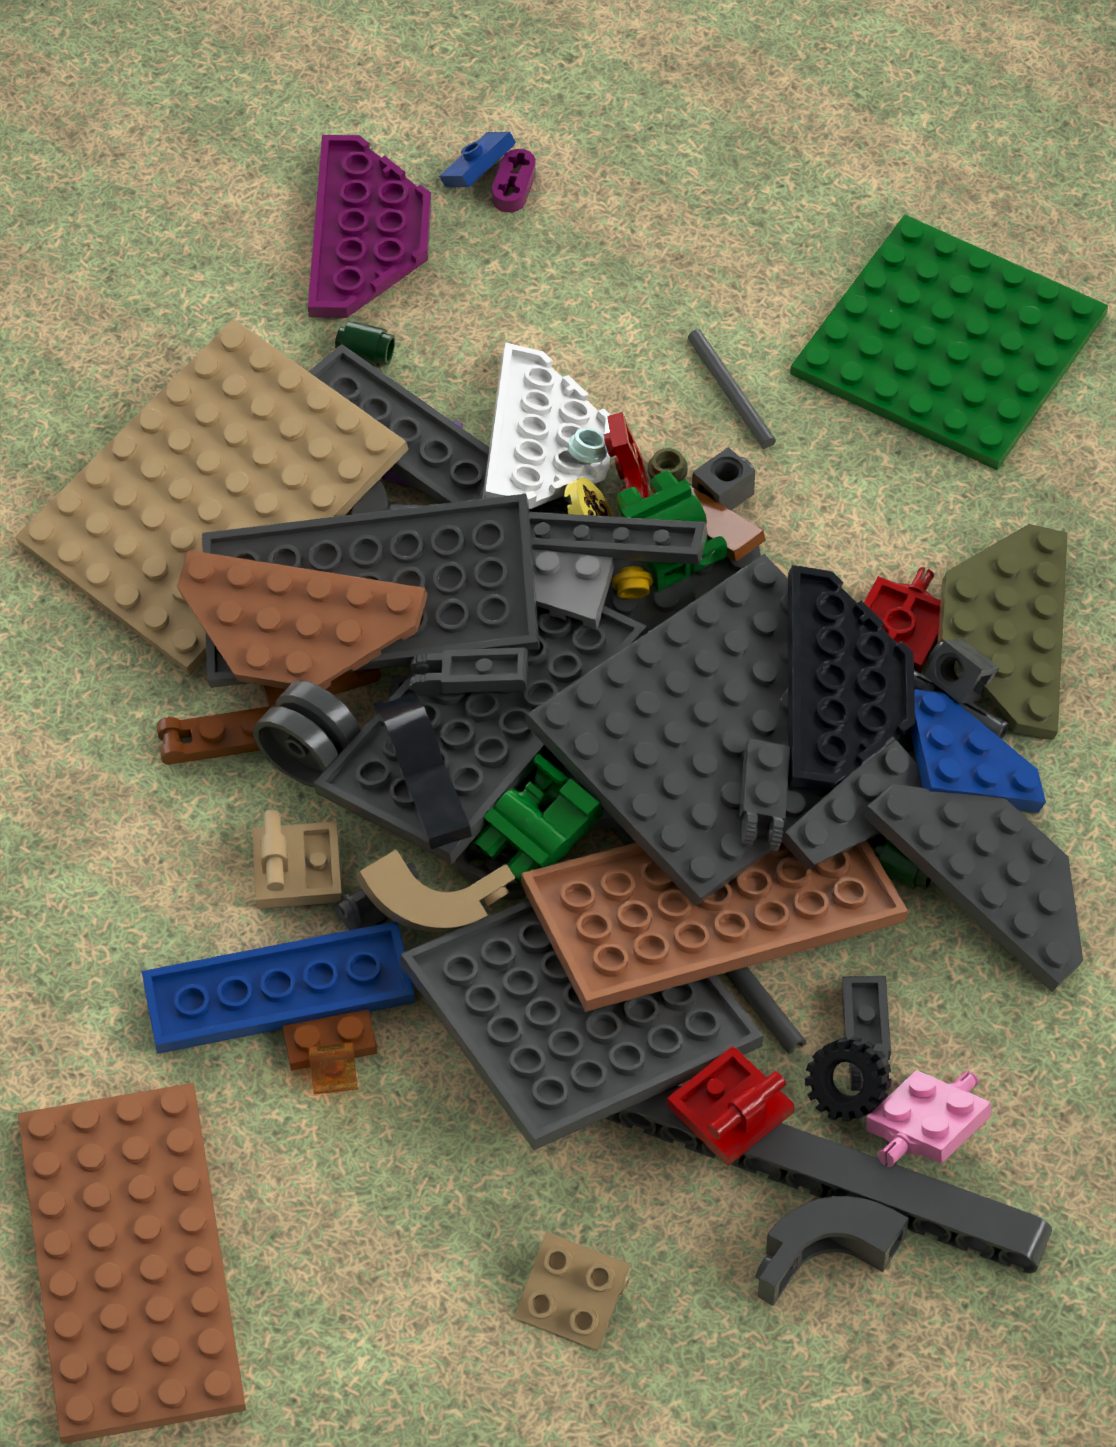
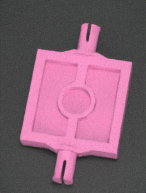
(928, 1117)

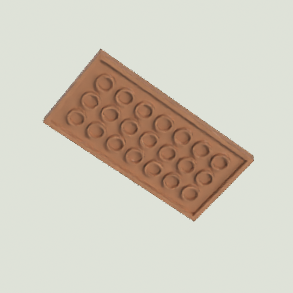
(634, 933)
(129, 1264)

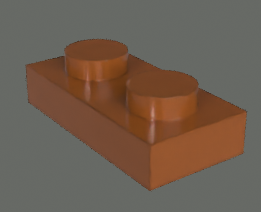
(331, 1030)

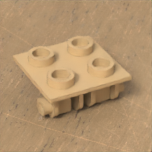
(572, 1291)

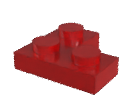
(628, 456)

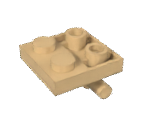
(296, 863)

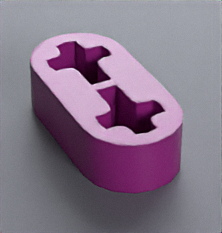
(521, 182)

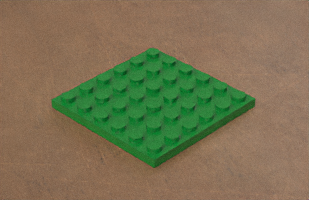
(949, 341)

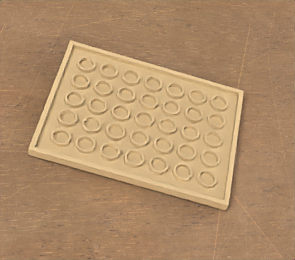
(218, 449)

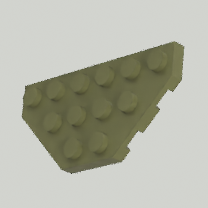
(1013, 613)

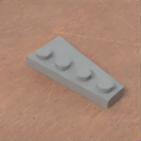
(572, 584)

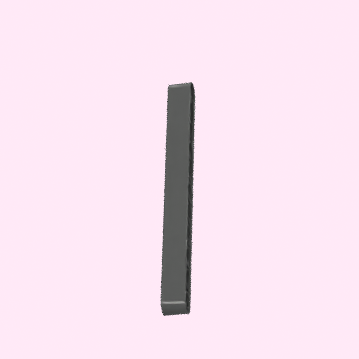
(836, 1170)

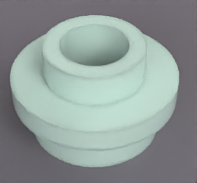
(587, 446)

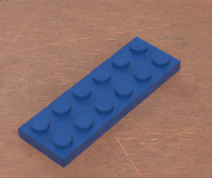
(276, 987)

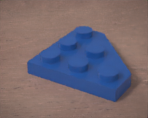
(967, 758)

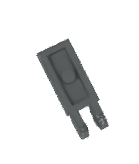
(470, 671)
(764, 791)
(866, 1017)

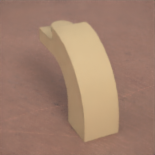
(415, 906)

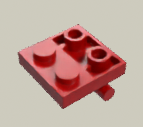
(731, 1105)

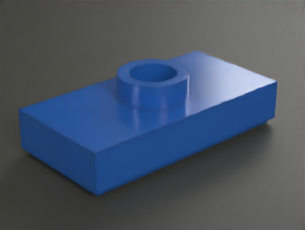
(477, 159)

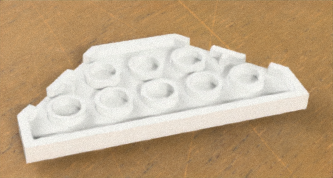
(532, 429)

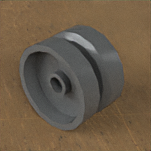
(305, 731)

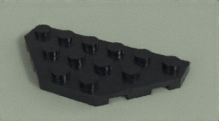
(844, 681)

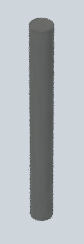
(731, 389)

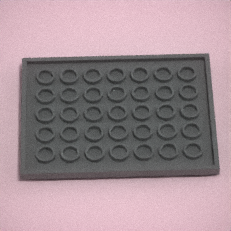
(668, 727)

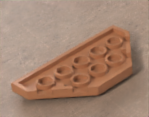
(294, 621)

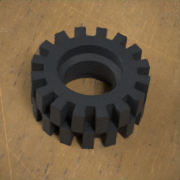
(823, 1086)

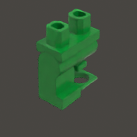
(670, 502)
(534, 835)

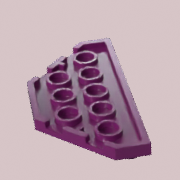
(366, 227)

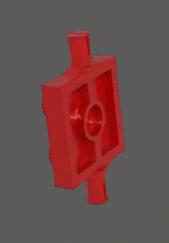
(908, 613)

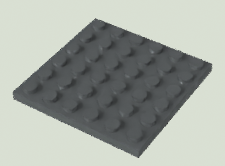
(537, 1046)

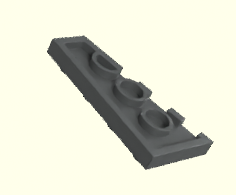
(837, 819)

